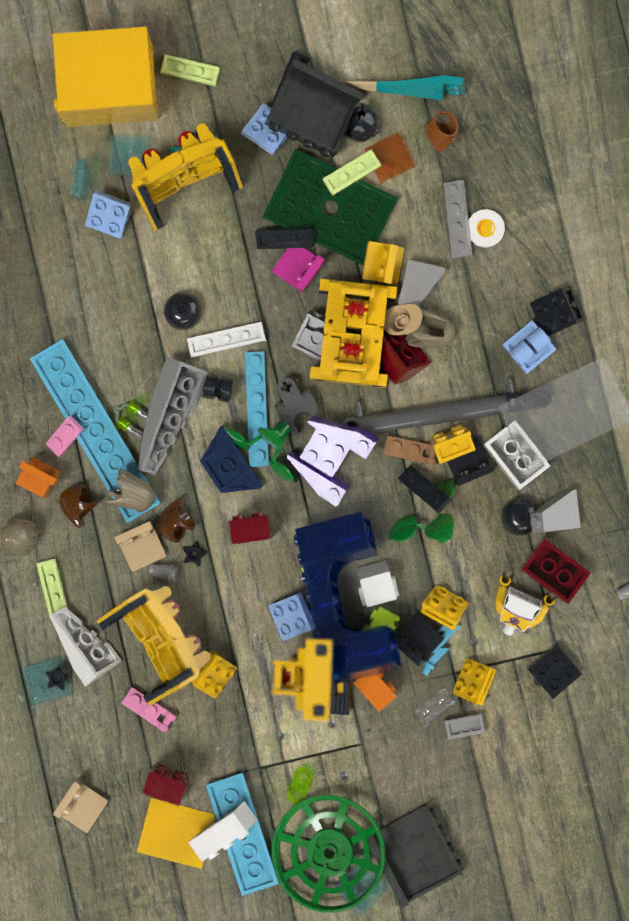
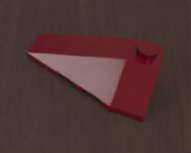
(400, 359)

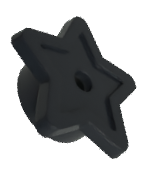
(199, 554)
(52, 678)

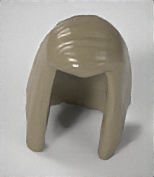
(432, 332)
(132, 494)
(19, 536)

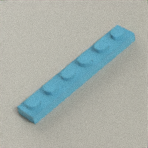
(256, 407)

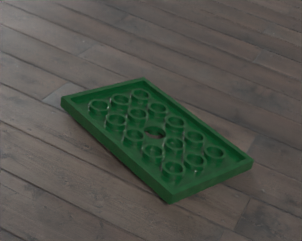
(300, 202)

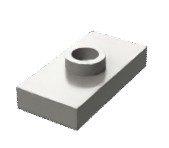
(464, 726)

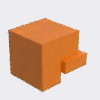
(38, 477)

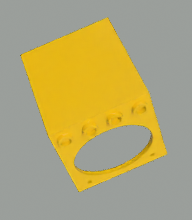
(105, 77)

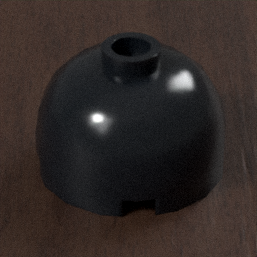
(362, 124)
(182, 311)
(516, 516)

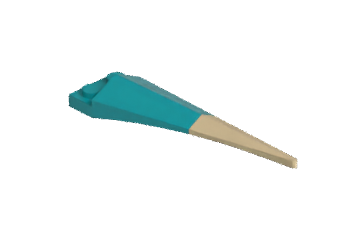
(424, 88)

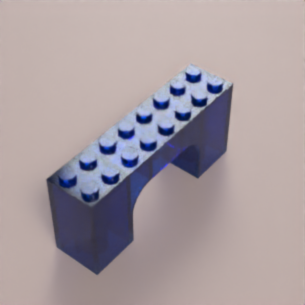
(323, 554)

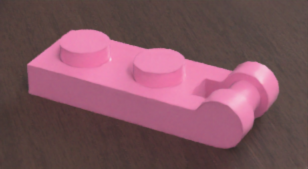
(135, 701)

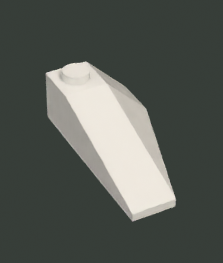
(86, 652)

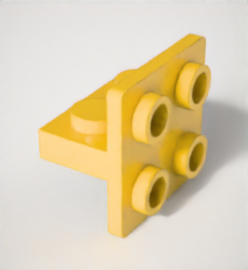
(383, 263)
(452, 443)
(444, 607)
(214, 675)
(474, 681)

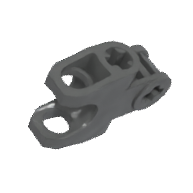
(294, 403)

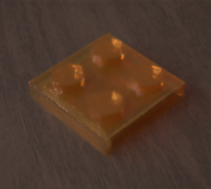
(392, 157)

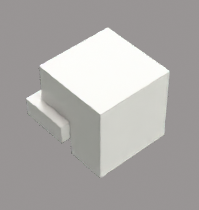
(376, 584)

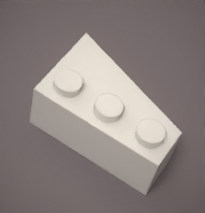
(223, 832)

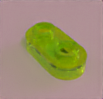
(299, 785)

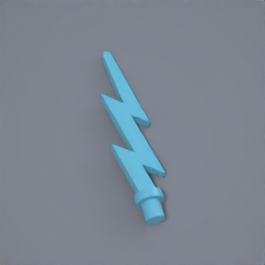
(439, 652)

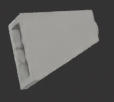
(418, 282)
(557, 513)

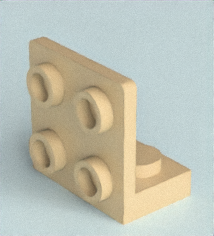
(141, 546)
(81, 806)

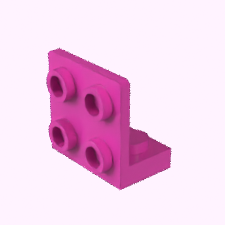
(298, 267)

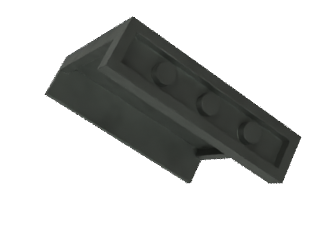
(313, 109)
(416, 855)

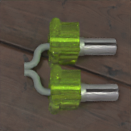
(124, 424)

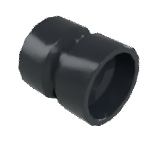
(217, 388)

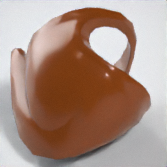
(441, 134)

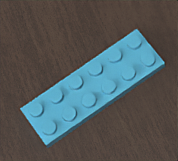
(249, 855)

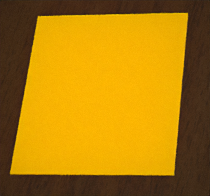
(170, 829)

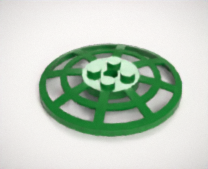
(317, 855)

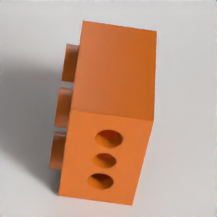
(376, 690)

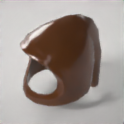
(76, 503)
(173, 517)

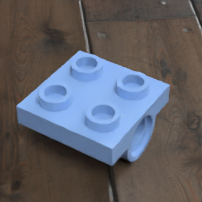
(261, 134)
(108, 214)
(529, 347)
(291, 616)

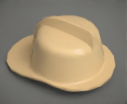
(402, 319)

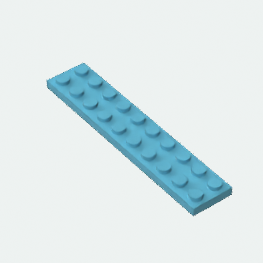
(77, 399)

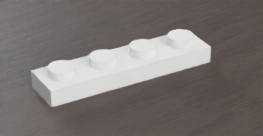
(226, 339)

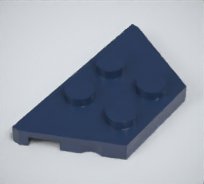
(227, 465)

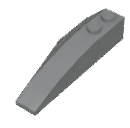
(170, 405)

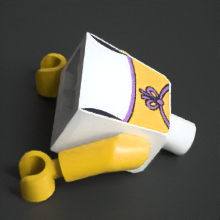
(519, 609)

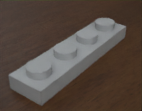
(458, 219)

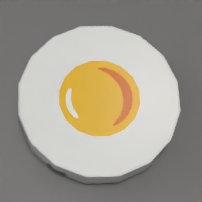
(486, 228)

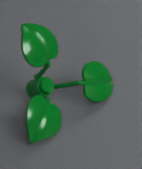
(275, 438)
(439, 529)

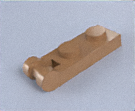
(409, 450)

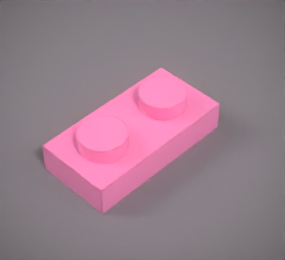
(64, 436)

